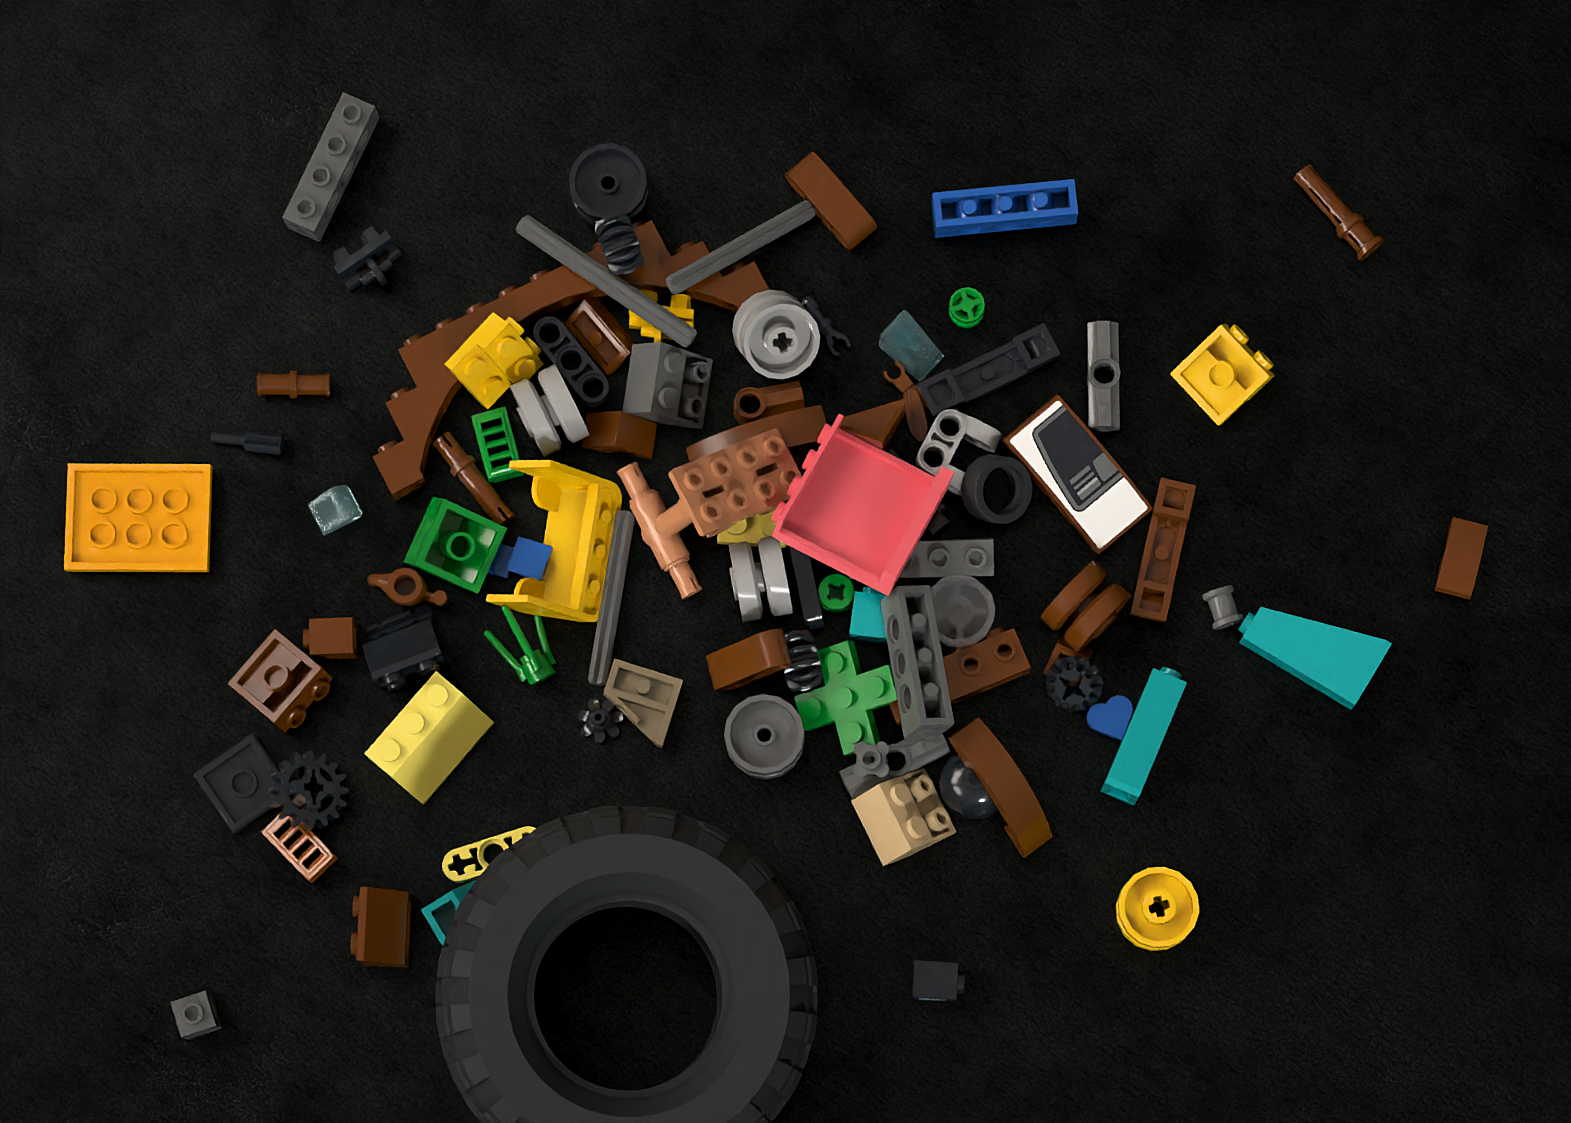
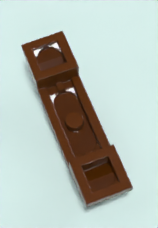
(797, 427)
(1162, 550)
(1004, 784)

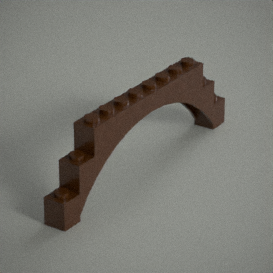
(422, 408)

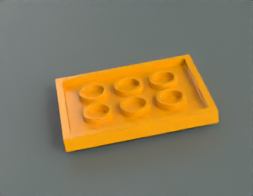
(138, 518)

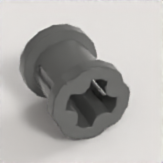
(1222, 607)

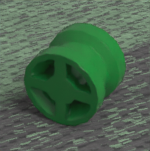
(965, 300)
(839, 599)

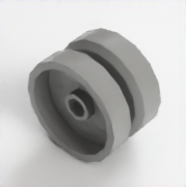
(776, 334)
(548, 411)
(759, 579)

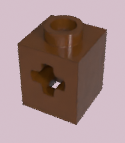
(331, 638)

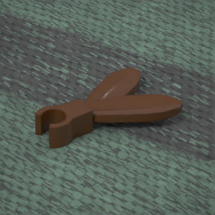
(913, 403)

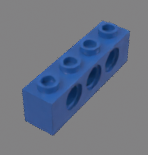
(1004, 208)

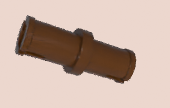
(293, 384)

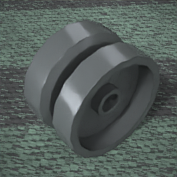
(767, 758)

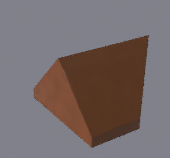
(876, 424)

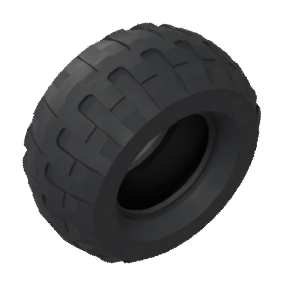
(639, 861)

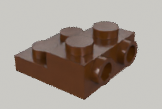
(281, 681)

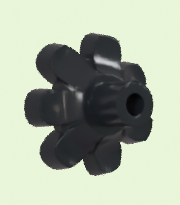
(605, 726)

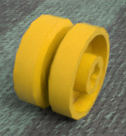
(1174, 895)

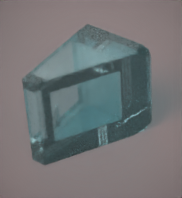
(335, 509)

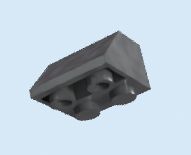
(667, 385)

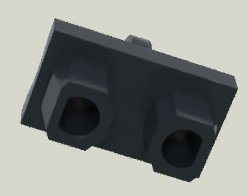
(368, 261)

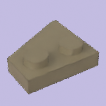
(643, 697)

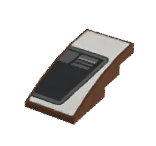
(1077, 474)

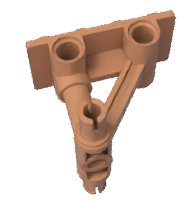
(713, 495)

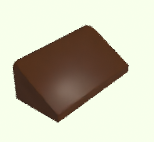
(600, 335)

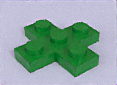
(847, 697)

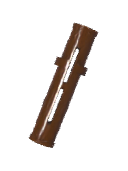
(464, 467)

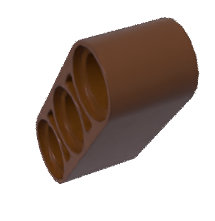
(831, 200)
(749, 660)

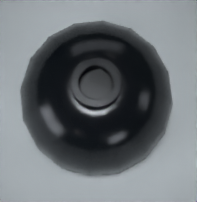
(964, 791)

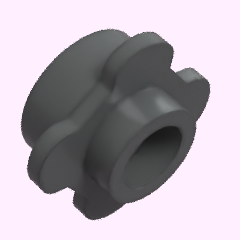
(878, 767)

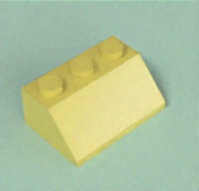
(429, 738)

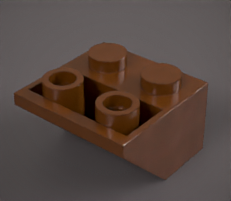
(382, 927)

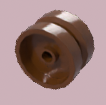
(1083, 604)

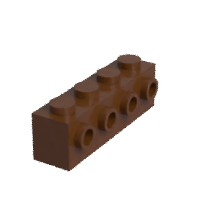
(980, 667)

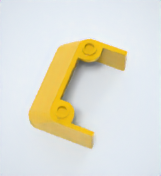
(578, 531)

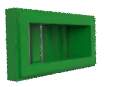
(501, 472)

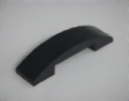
(989, 371)

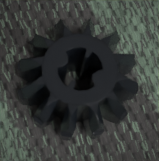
(619, 244)
(806, 665)

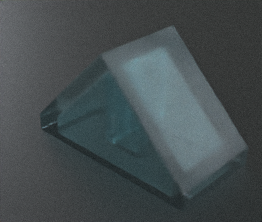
(910, 346)

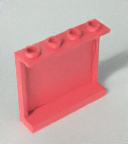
(859, 508)

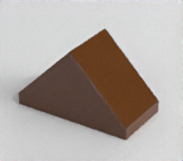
(620, 434)

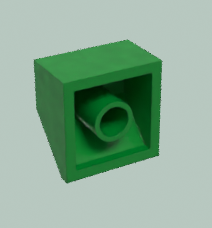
(455, 544)

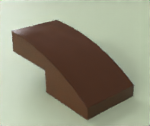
(1461, 558)

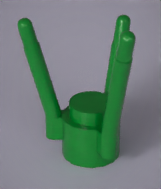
(535, 665)

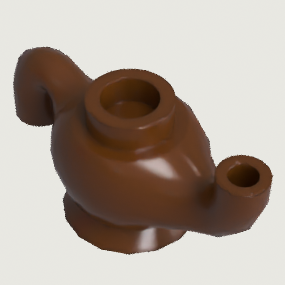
(406, 588)

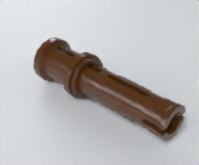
(1348, 224)

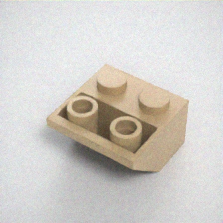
(903, 816)

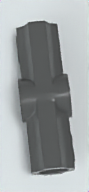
(1103, 354)
(915, 753)

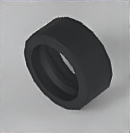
(1019, 494)

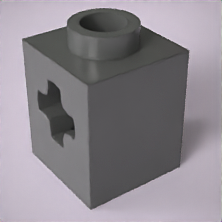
(196, 1015)

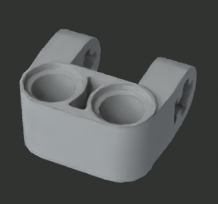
(968, 429)

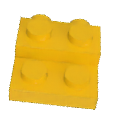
(494, 359)
(1223, 372)

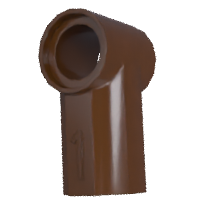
(770, 399)

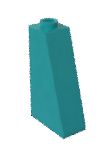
(1315, 652)
(1144, 735)

